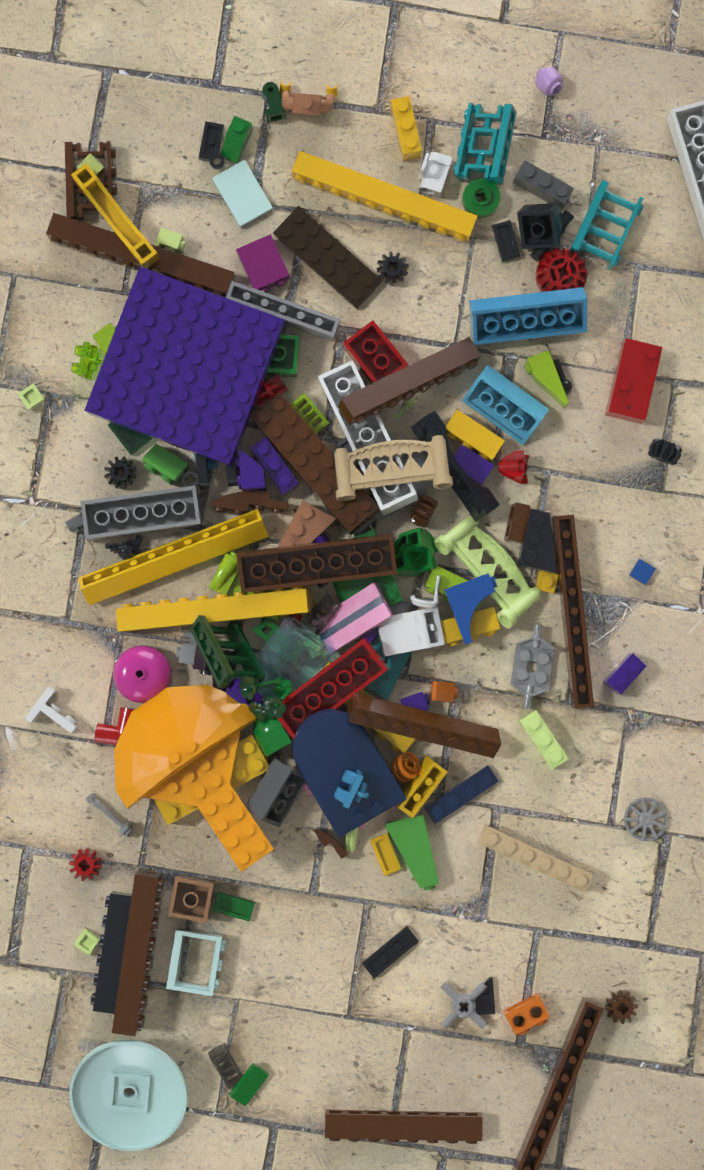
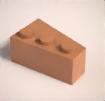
(306, 525)

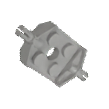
(541, 653)

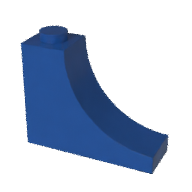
(465, 599)

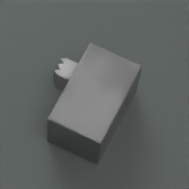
(75, 523)

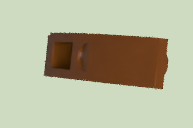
(241, 501)

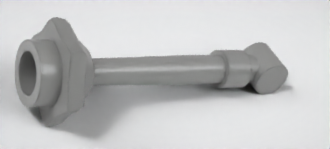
(125, 828)

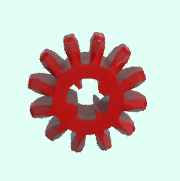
(89, 871)

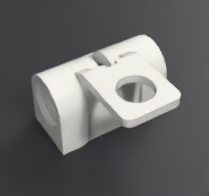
(434, 173)

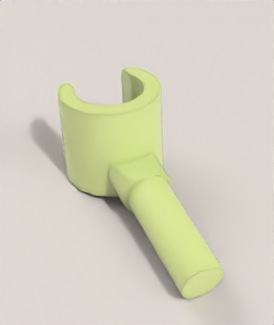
(409, 403)

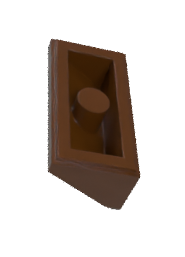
(517, 522)

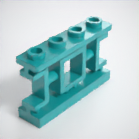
(499, 144)

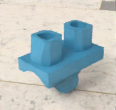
(347, 796)

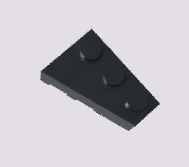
(537, 547)

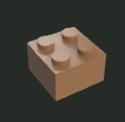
(191, 898)

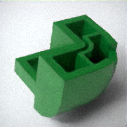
(415, 552)
(270, 735)

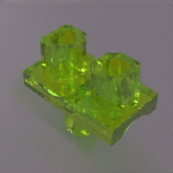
(88, 361)

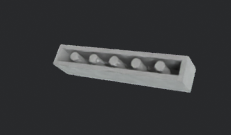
(293, 314)

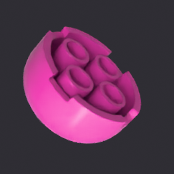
(155, 678)

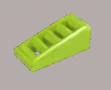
(314, 409)

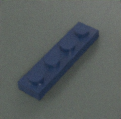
(461, 794)

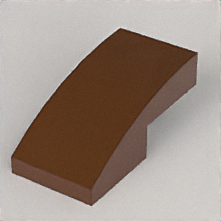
(325, 838)

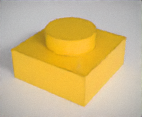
(546, 582)

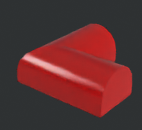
(109, 733)

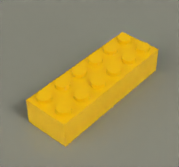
(249, 764)

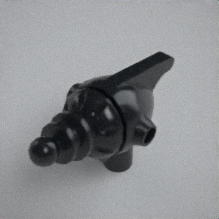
(126, 549)

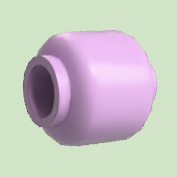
(549, 81)

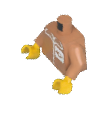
(307, 104)

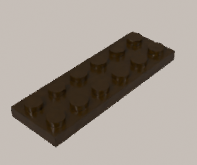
(327, 257)

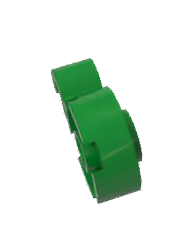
(488, 190)

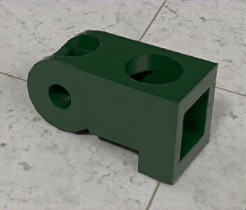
(273, 98)

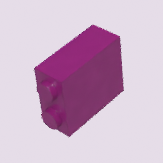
(263, 264)

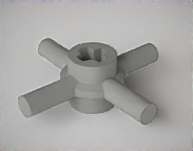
(457, 1011)

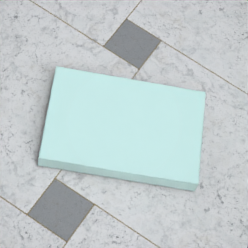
(242, 193)

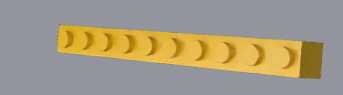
(384, 196)
(172, 557)
(215, 609)

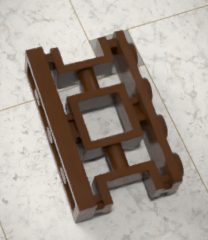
(106, 179)

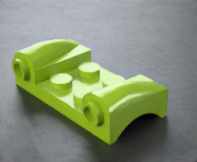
(227, 579)

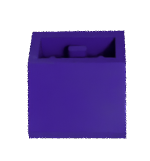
(251, 473)

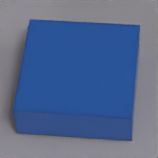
(642, 572)

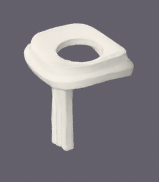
(424, 602)

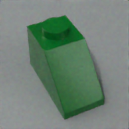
(236, 139)

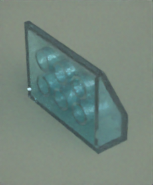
(292, 655)

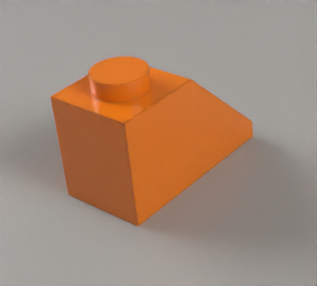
(443, 691)

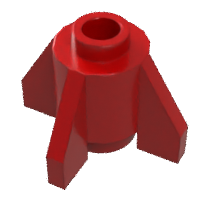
(514, 466)

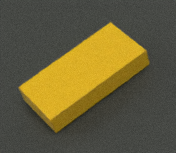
(385, 854)

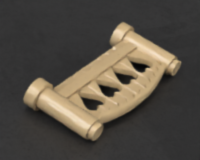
(434, 468)

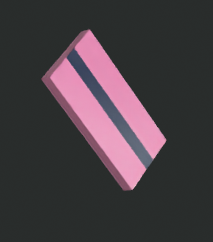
(356, 617)

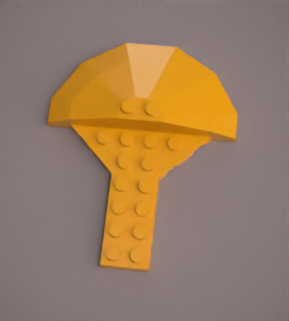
(185, 753)

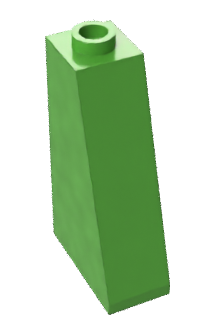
(414, 845)

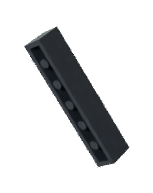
(112, 952)

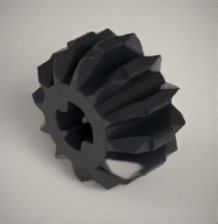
(391, 274)
(664, 451)
(120, 479)

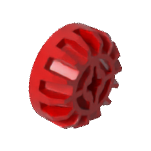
(543, 277)

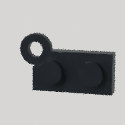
(211, 144)

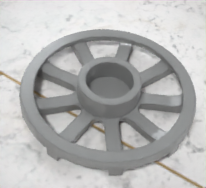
(646, 819)

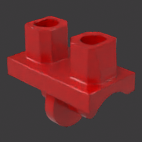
(270, 390)

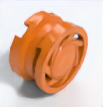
(405, 766)

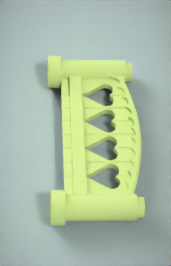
(458, 540)

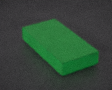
(233, 906)
(249, 1084)

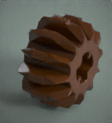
(423, 511)
(626, 1012)

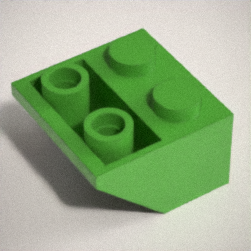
(166, 464)

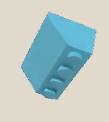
(505, 404)

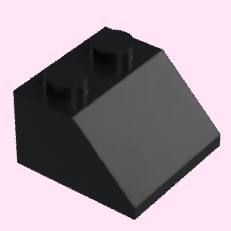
(540, 225)

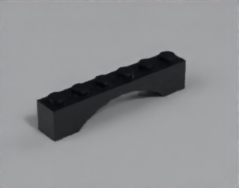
(475, 497)

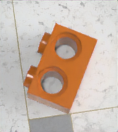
(524, 1009)

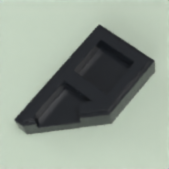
(485, 1001)

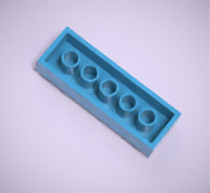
(528, 316)

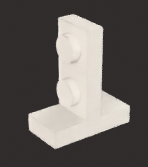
(52, 711)

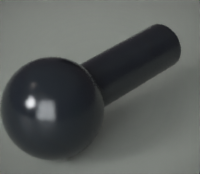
(567, 385)

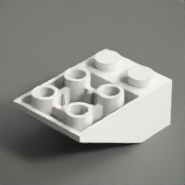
(411, 632)

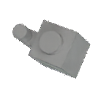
(187, 652)

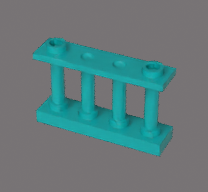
(595, 210)

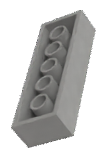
(141, 513)

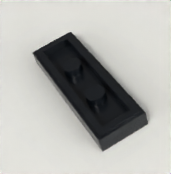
(390, 952)

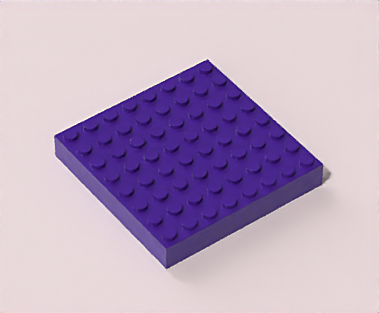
(185, 366)

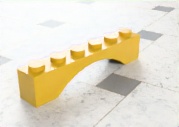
(114, 216)

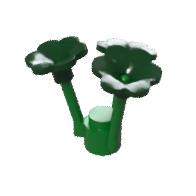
(273, 705)

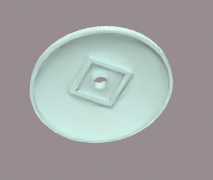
(124, 1119)

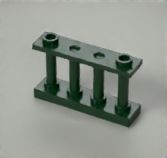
(214, 656)

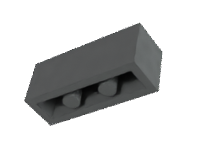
(542, 184)

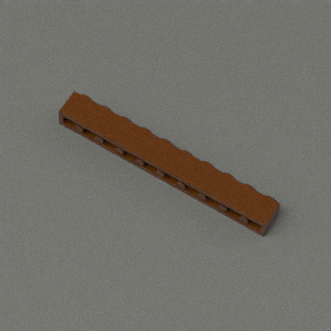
(107, 244)
(572, 611)
(559, 1086)

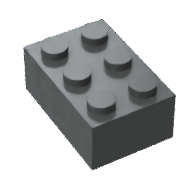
(276, 793)

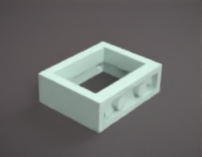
(172, 982)

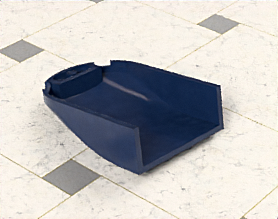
(326, 748)

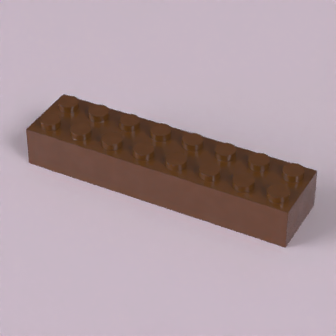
(312, 462)
(317, 563)
(137, 951)

